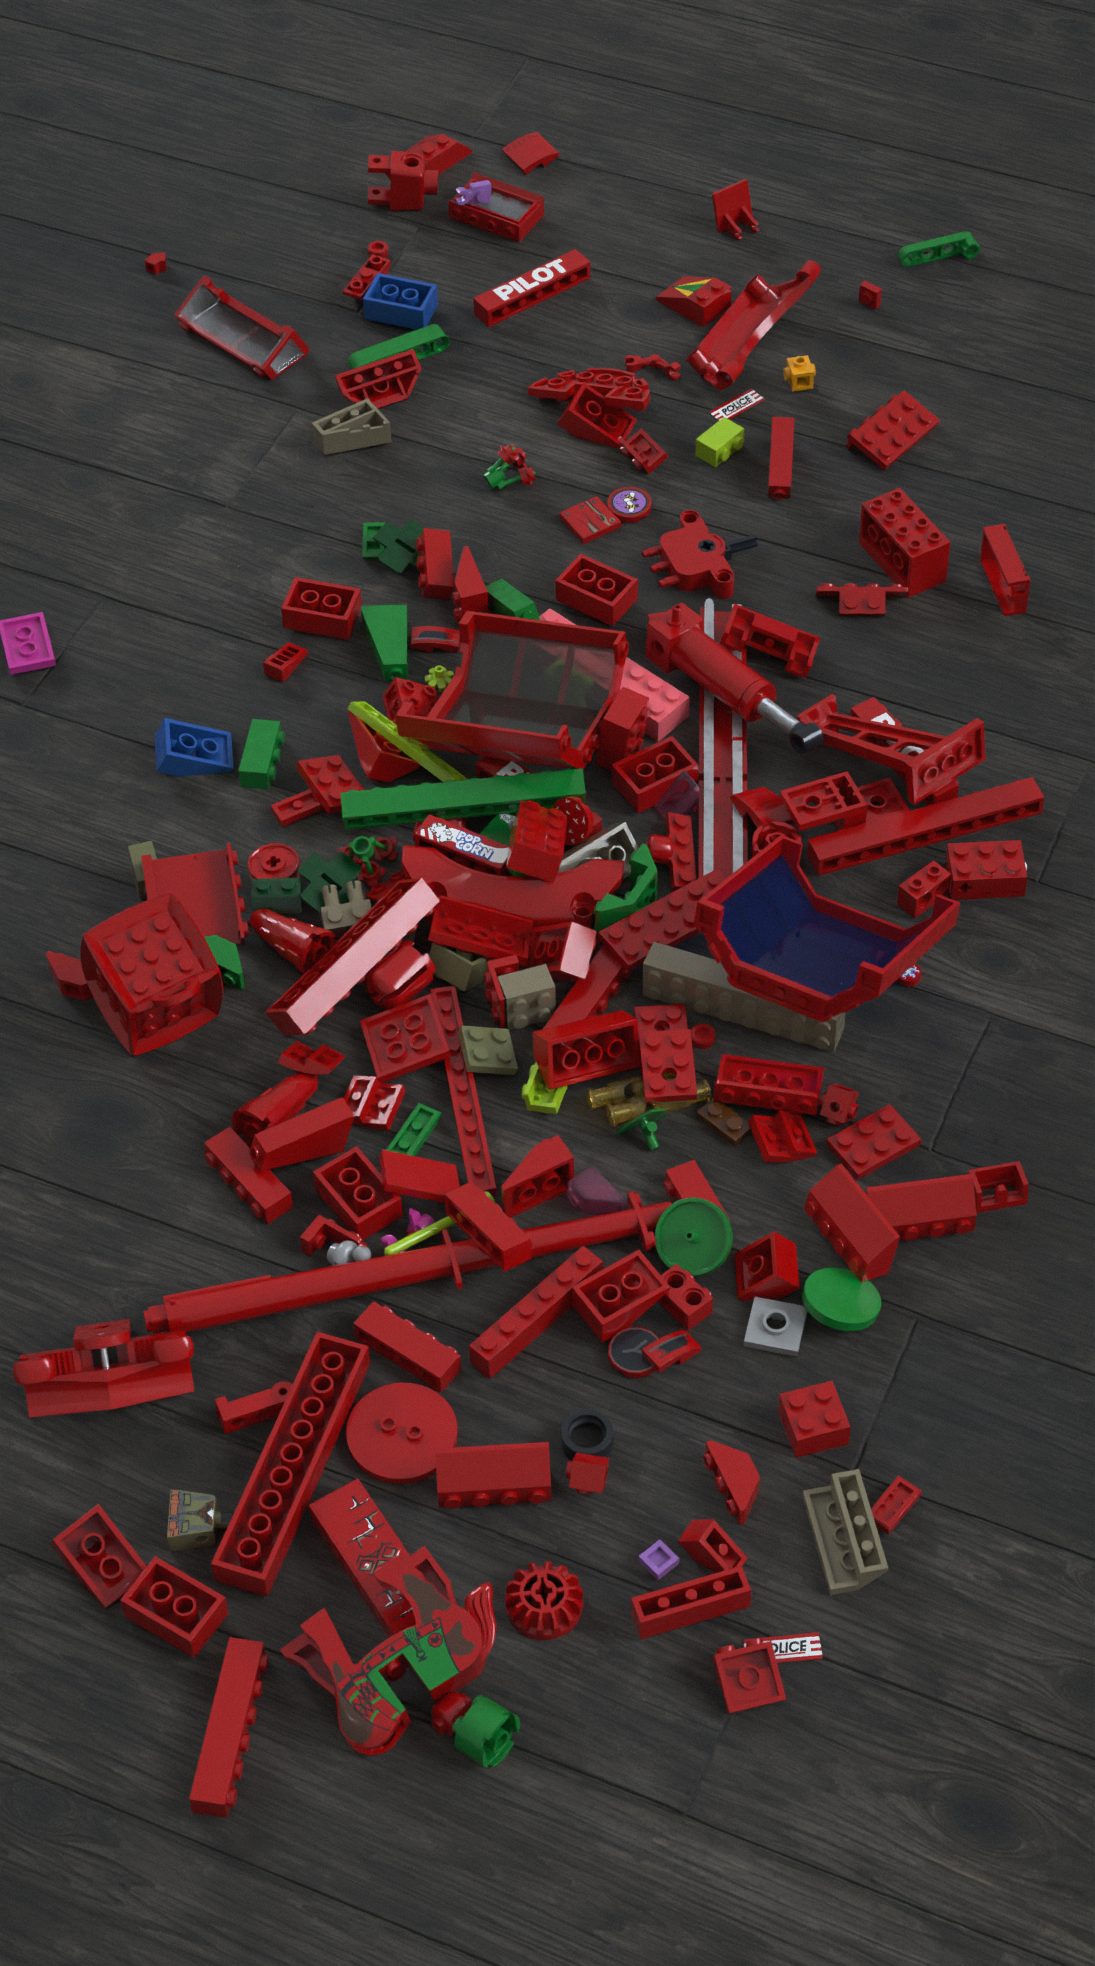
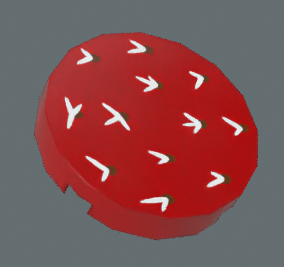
(578, 819)

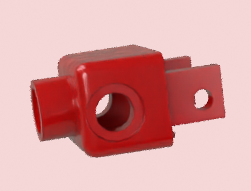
(407, 181)

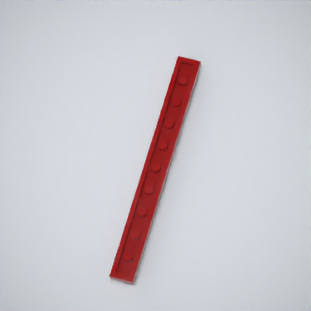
(464, 1095)

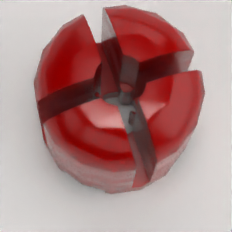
(399, 976)

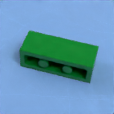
(261, 754)

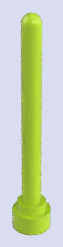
(423, 1234)

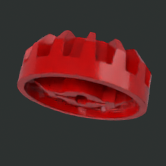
(542, 1620)

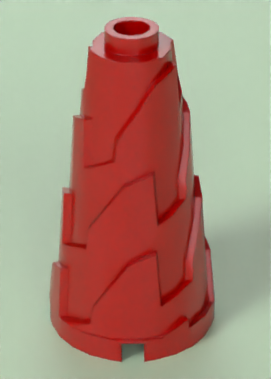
(292, 939)
(274, 1105)

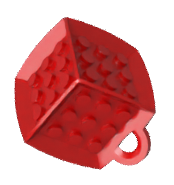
(152, 974)

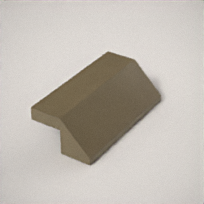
(845, 1533)

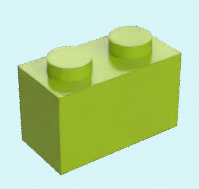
(719, 442)

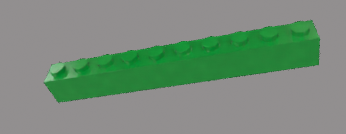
(458, 798)

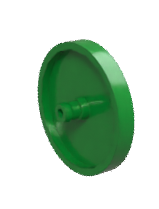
(694, 1236)
(841, 1299)

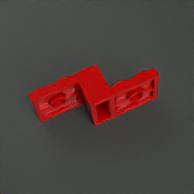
(841, 802)
(666, 1053)

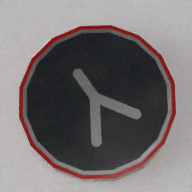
(626, 1352)

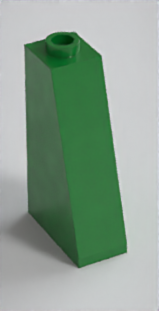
(388, 637)

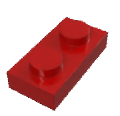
(296, 807)

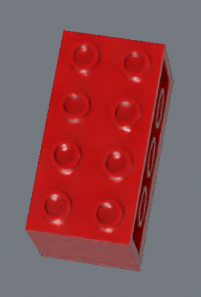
(904, 542)

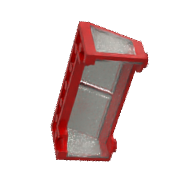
(240, 330)

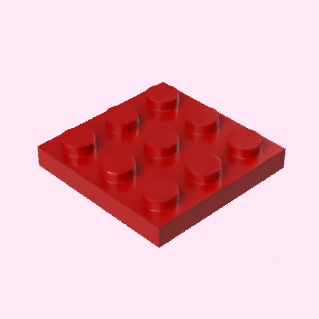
(405, 1038)

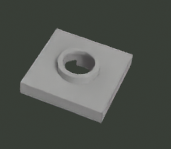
(782, 1340)

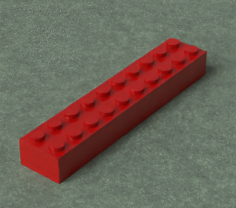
(291, 1464)

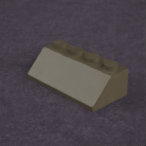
(611, 843)

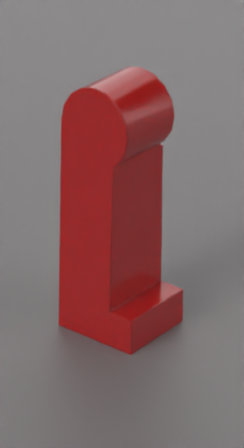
(252, 1408)

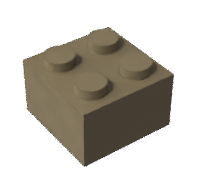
(528, 996)

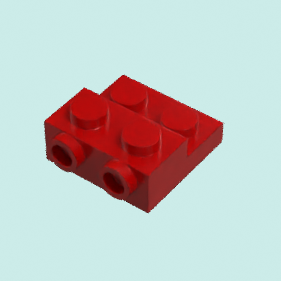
(748, 1675)

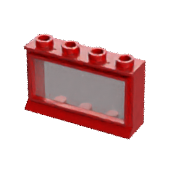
(508, 214)

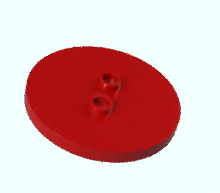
(397, 1431)

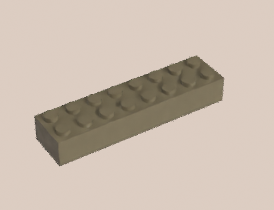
(703, 987)

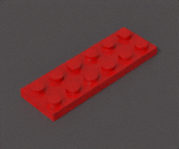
(664, 922)

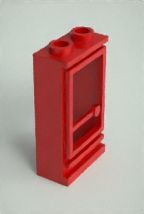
(1004, 570)

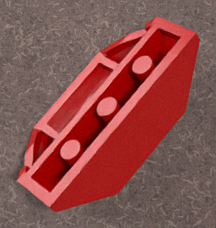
(440, 152)
(381, 381)

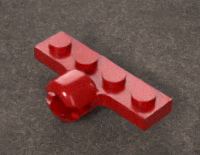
(675, 850)

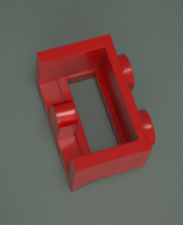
(999, 1177)

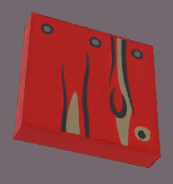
(590, 520)

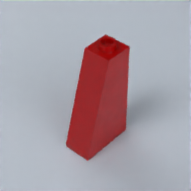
(781, 457)
(304, 1136)

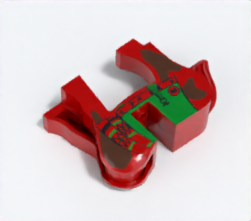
(442, 1650)

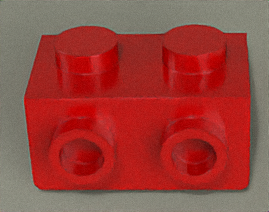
(643, 450)

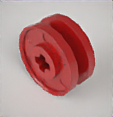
(274, 861)

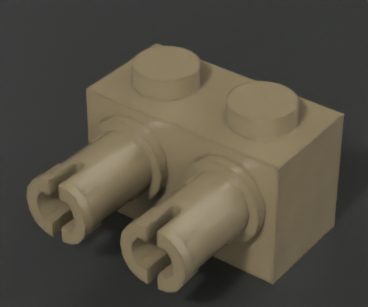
(341, 917)

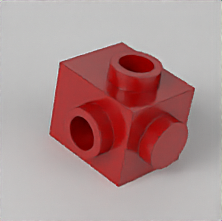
(587, 1473)

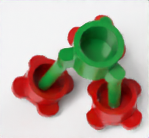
(514, 457)
(362, 849)

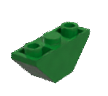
(227, 960)

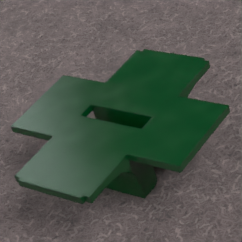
(403, 551)
(336, 872)

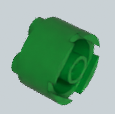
(485, 1732)

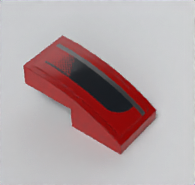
(428, 637)
(670, 1349)

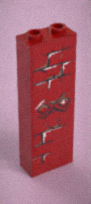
(363, 1544)

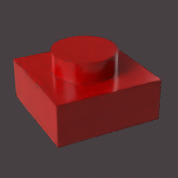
(870, 295)

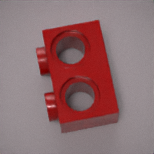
(920, 890)
(678, 1300)

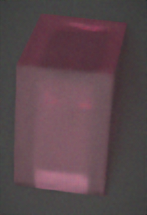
(680, 797)

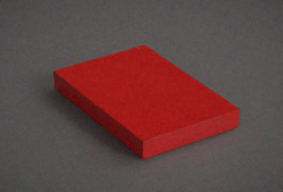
(417, 1176)

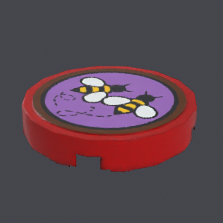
(629, 504)

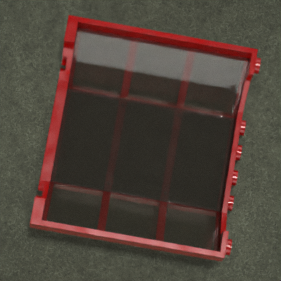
(524, 692)

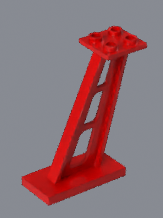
(927, 772)

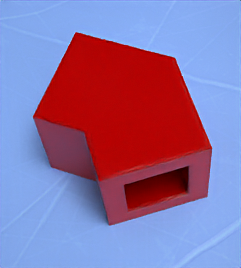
(156, 262)

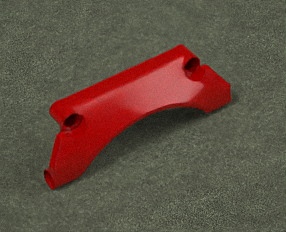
(744, 323)
(545, 903)

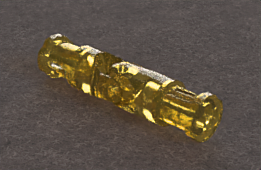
(614, 1092)
(636, 1106)

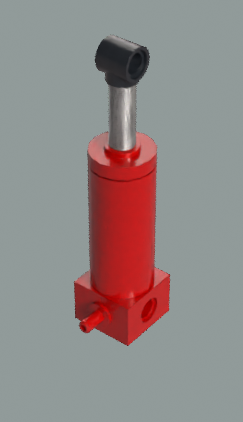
(679, 642)

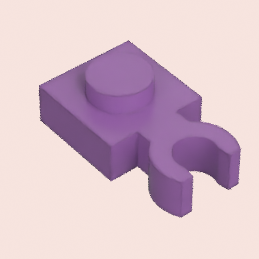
(476, 194)

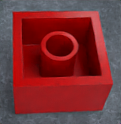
(814, 1419)

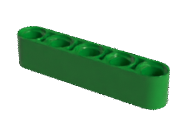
(424, 341)

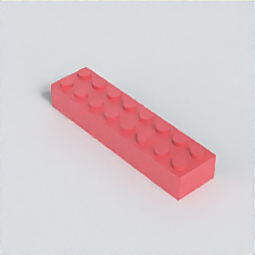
(666, 703)

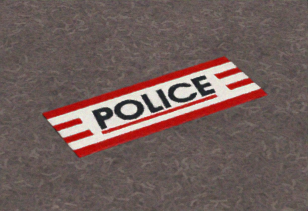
(737, 405)
(795, 1647)

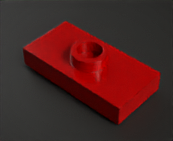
(894, 1504)

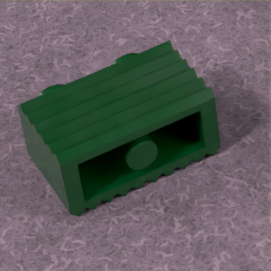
(277, 895)

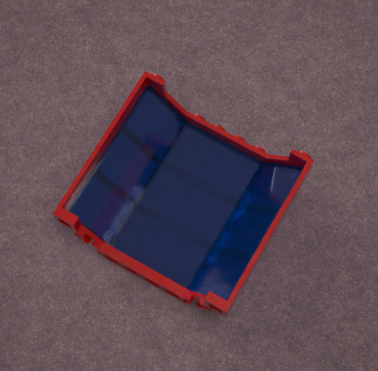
(805, 948)

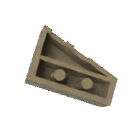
(351, 429)

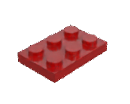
(328, 779)
(873, 1142)

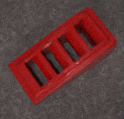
(271, 664)

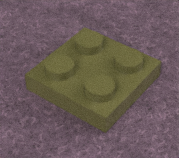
(487, 1050)

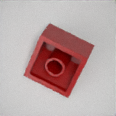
(767, 1268)

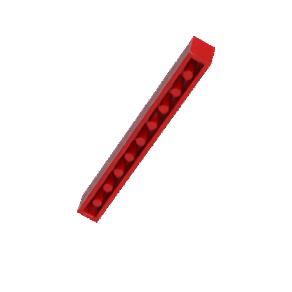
(925, 826)

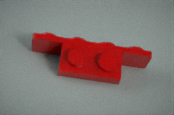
(861, 600)

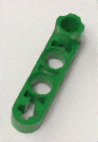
(961, 243)

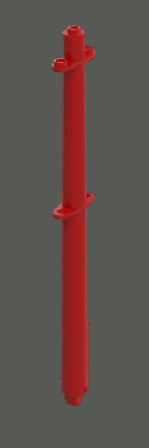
(268, 1295)

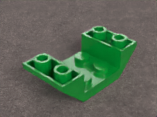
(643, 892)

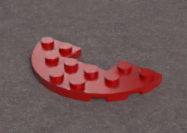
(618, 387)

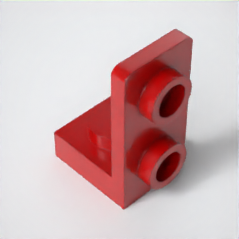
(323, 1229)

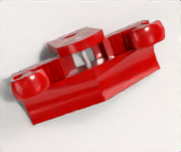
(70, 1383)

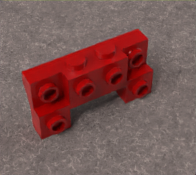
(770, 637)

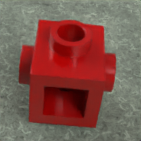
(845, 1098)

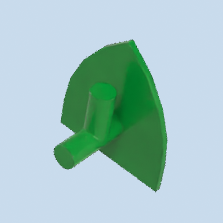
(648, 1126)

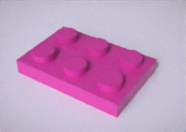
(26, 643)

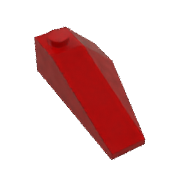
(378, 755)

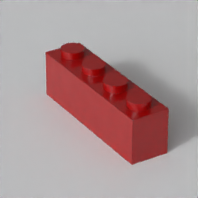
(259, 1188)
(488, 1226)
(407, 1346)
(690, 1602)

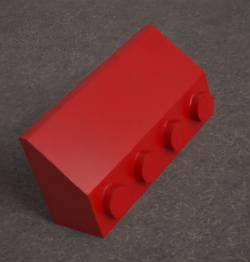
(587, 1049)
(927, 1206)
(852, 1224)
(493, 1474)

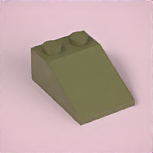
(457, 967)

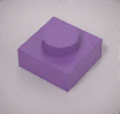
(658, 1559)

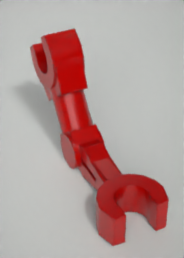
(636, 363)

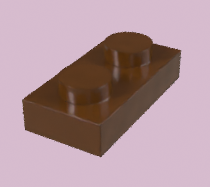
(724, 1122)

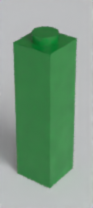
(509, 601)

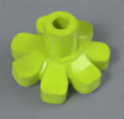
(439, 677)

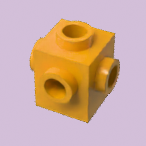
(799, 373)

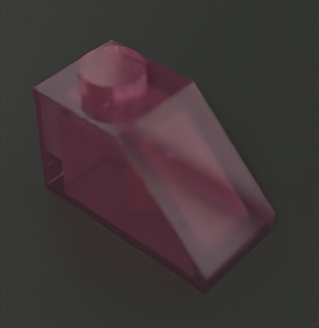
(594, 1193)

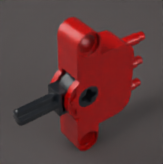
(697, 557)

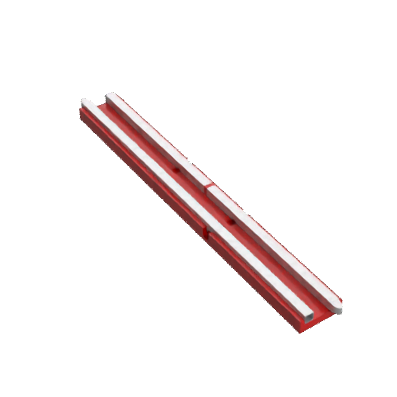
(721, 770)

